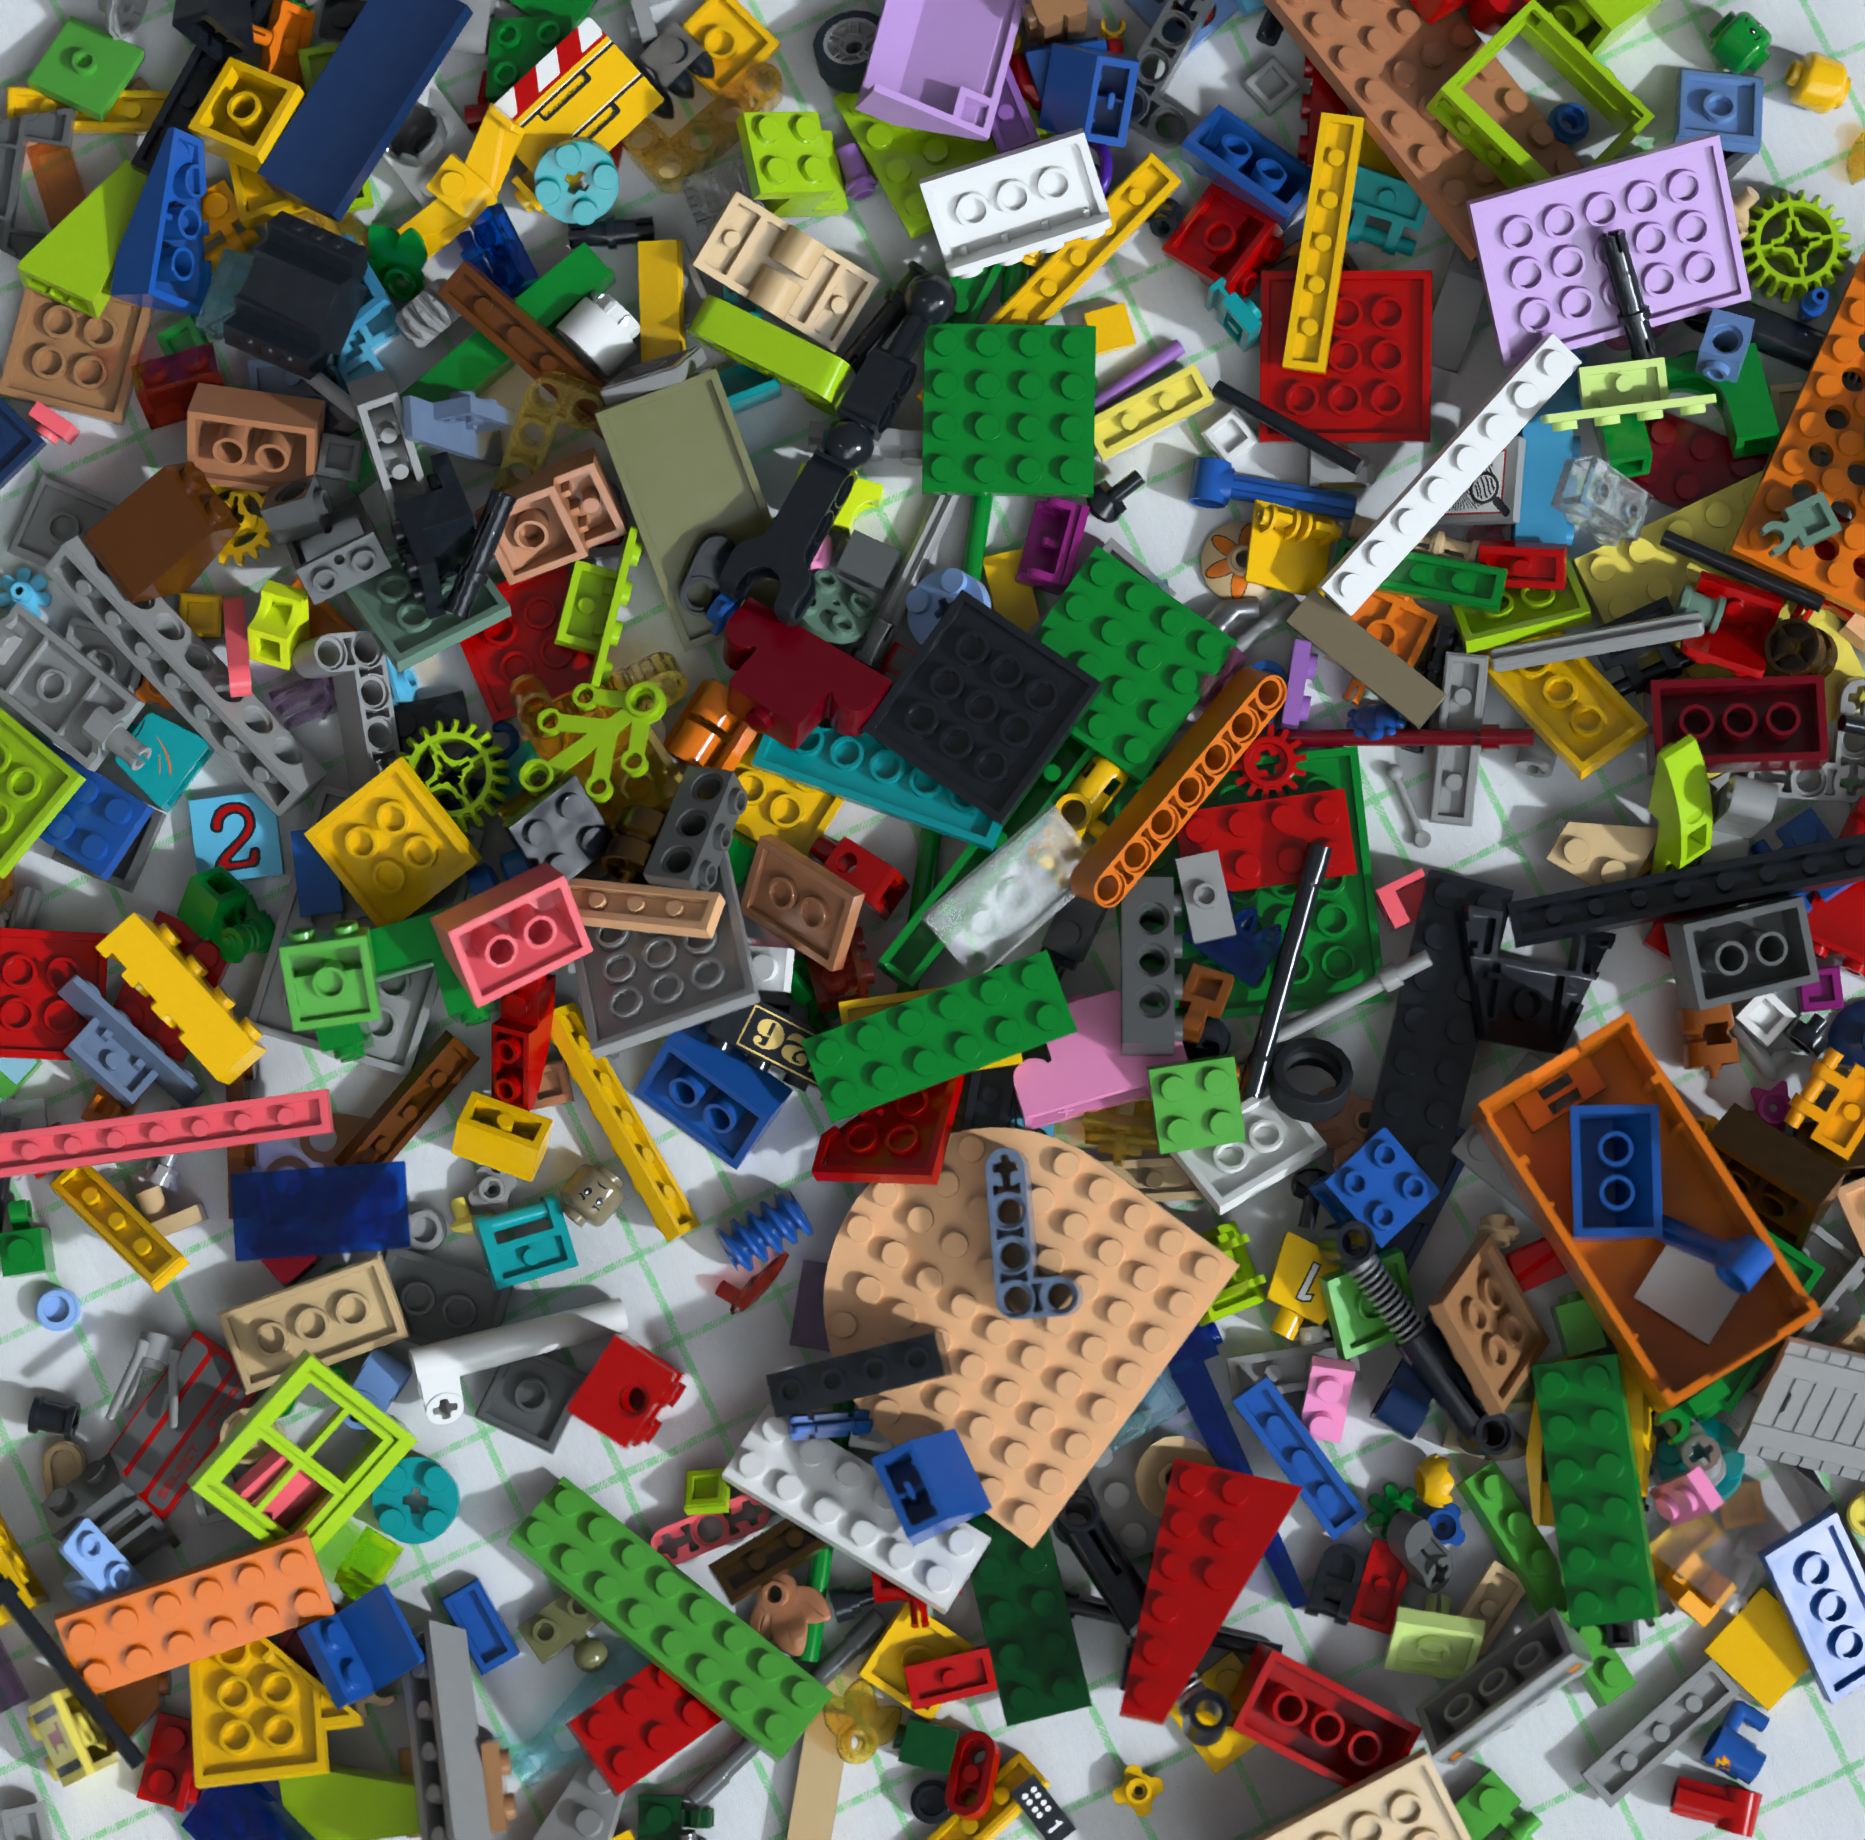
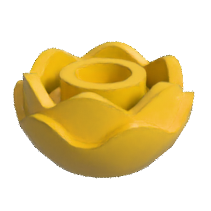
(1434, 1481)

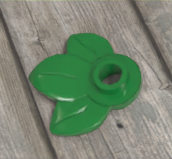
(397, 256)

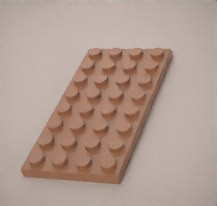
(1389, 69)

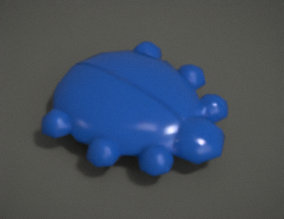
(1374, 721)

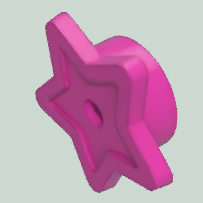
(1777, 1096)

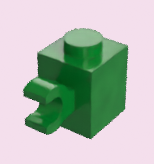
(25, 1248)

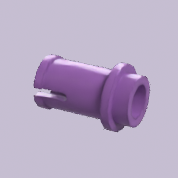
(855, 171)

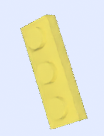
(1150, 412)

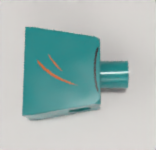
(174, 759)

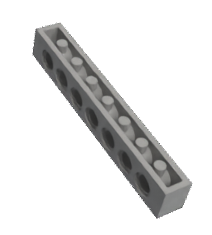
(191, 680)

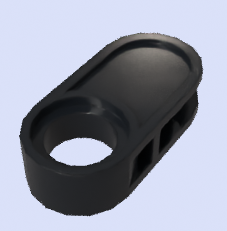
(706, 567)

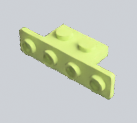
(1625, 389)

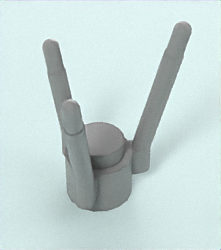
(150, 1354)

